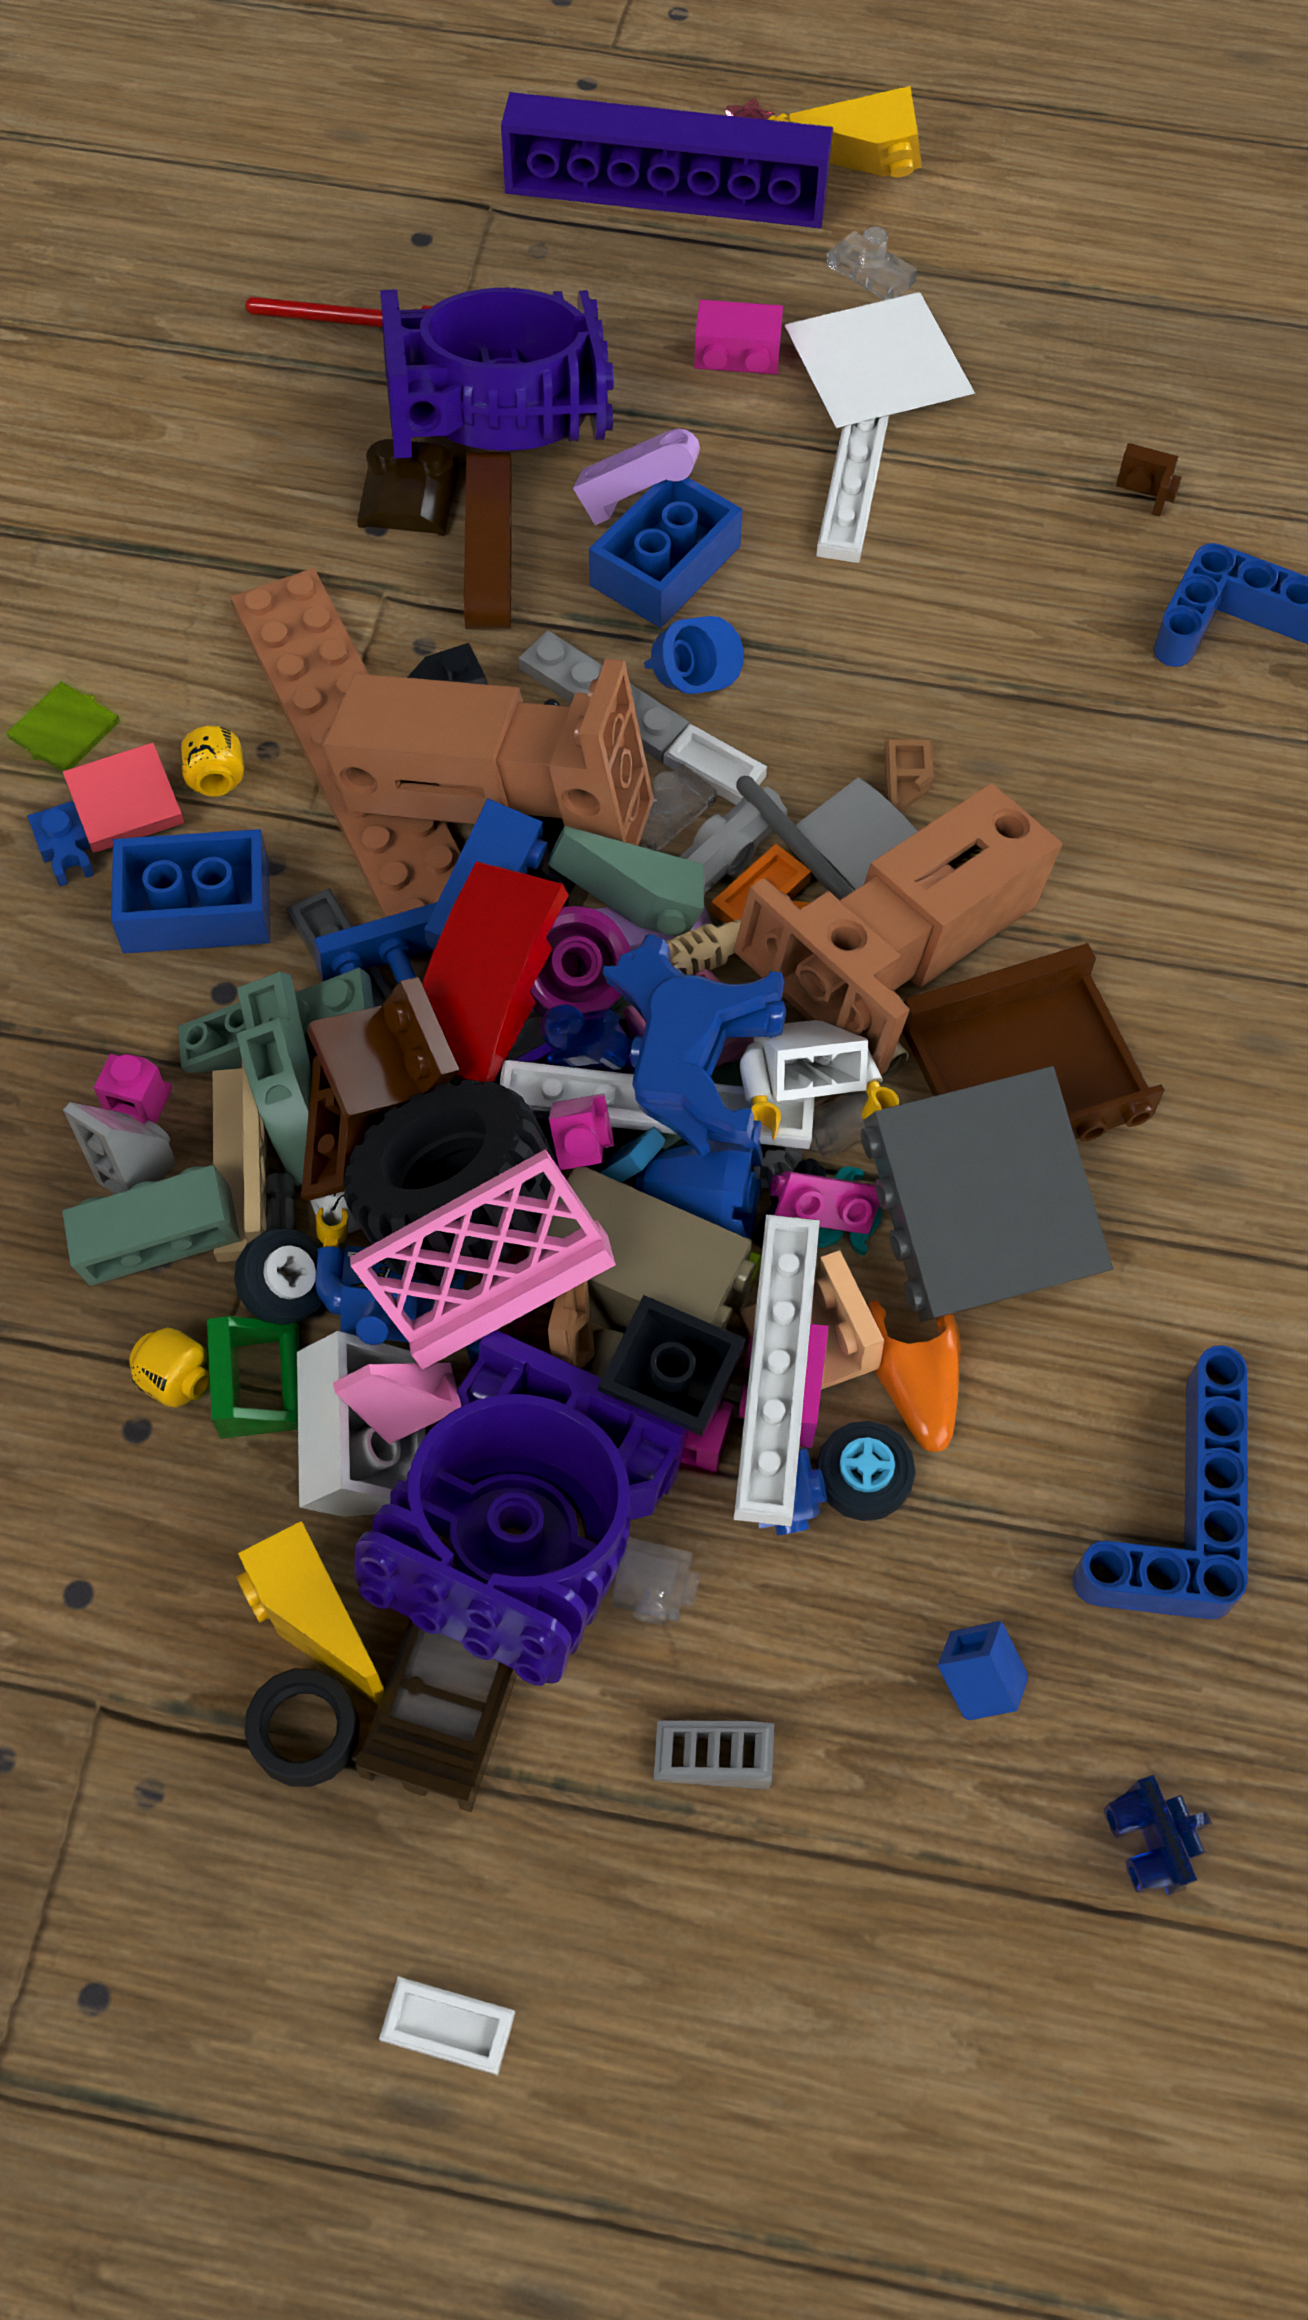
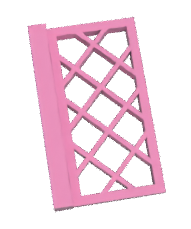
(514, 1287)

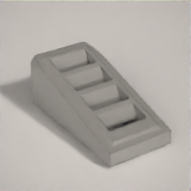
(735, 1731)

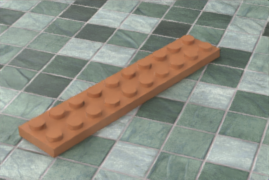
(309, 668)

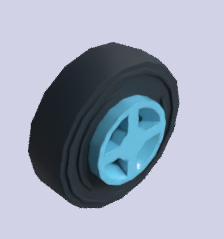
(871, 1451)

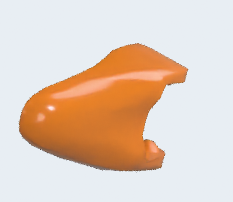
(923, 1380)

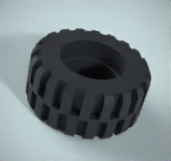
(436, 1153)

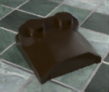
(408, 491)

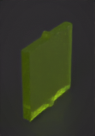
(63, 727)

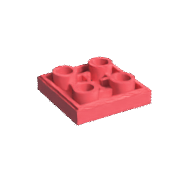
(123, 797)

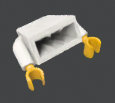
(806, 1063)

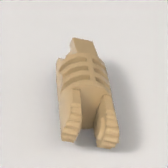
(703, 947)

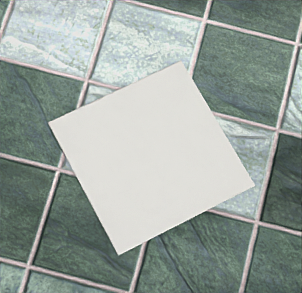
(878, 359)

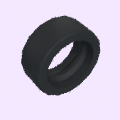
(271, 1696)

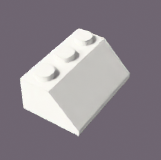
(340, 1457)

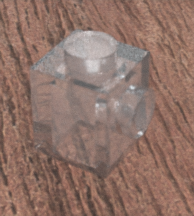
(655, 1581)

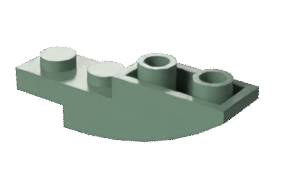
(212, 1040)
(277, 1065)

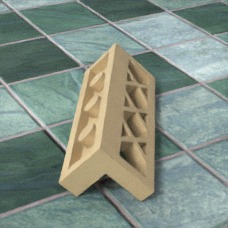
(240, 1155)

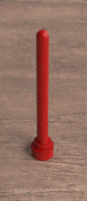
(315, 311)

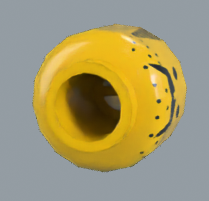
(211, 760)
(170, 1367)

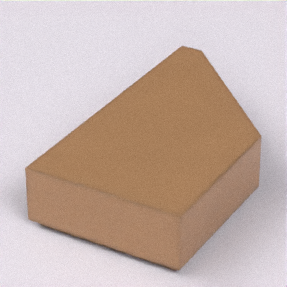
(907, 770)
(571, 1327)

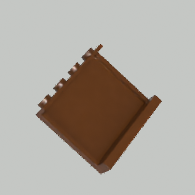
(1029, 1021)

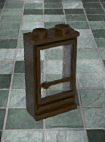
(437, 1718)

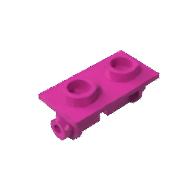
(833, 1201)

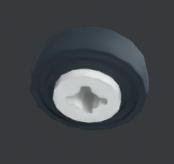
(266, 1288)

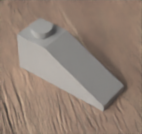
(120, 1147)

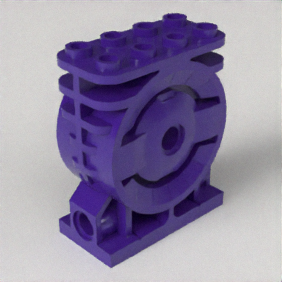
(496, 369)
(517, 1458)

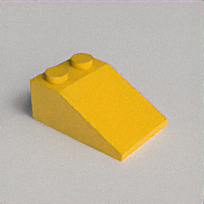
(871, 132)
(294, 1590)

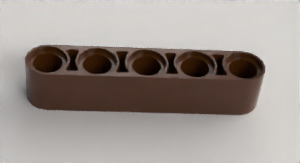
(488, 540)

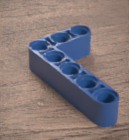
(1234, 585)
(1203, 1505)

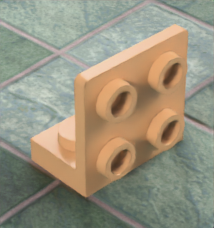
(853, 1336)

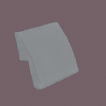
(855, 830)

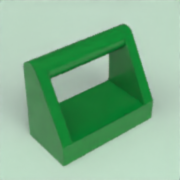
(224, 1338)

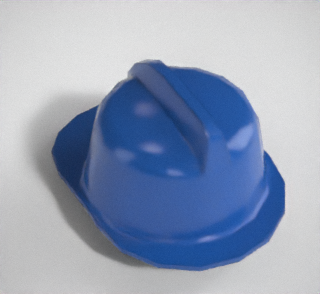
(697, 655)

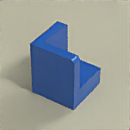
(983, 1671)

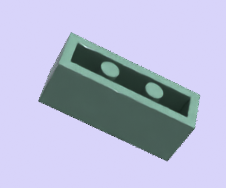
(150, 1225)

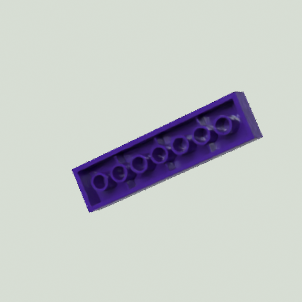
(666, 159)

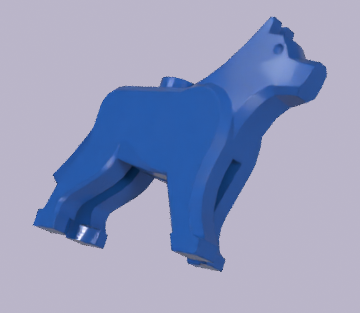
(685, 1037)

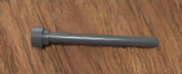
(793, 837)

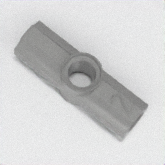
(730, 841)

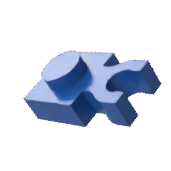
(61, 839)

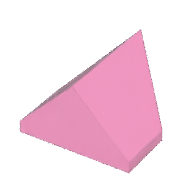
(400, 1396)

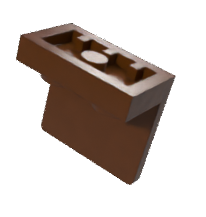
(383, 1052)

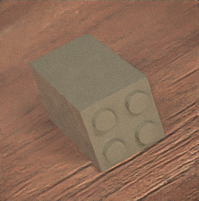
(658, 1255)

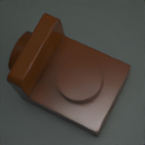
(1150, 473)

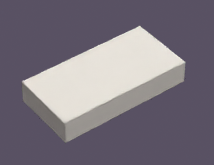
(713, 762)
(447, 2026)

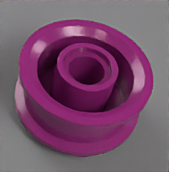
(594, 940)

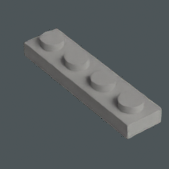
(571, 671)

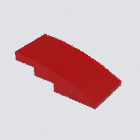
(489, 964)

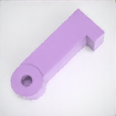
(635, 469)

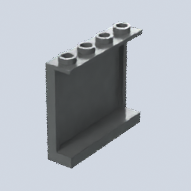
(985, 1193)

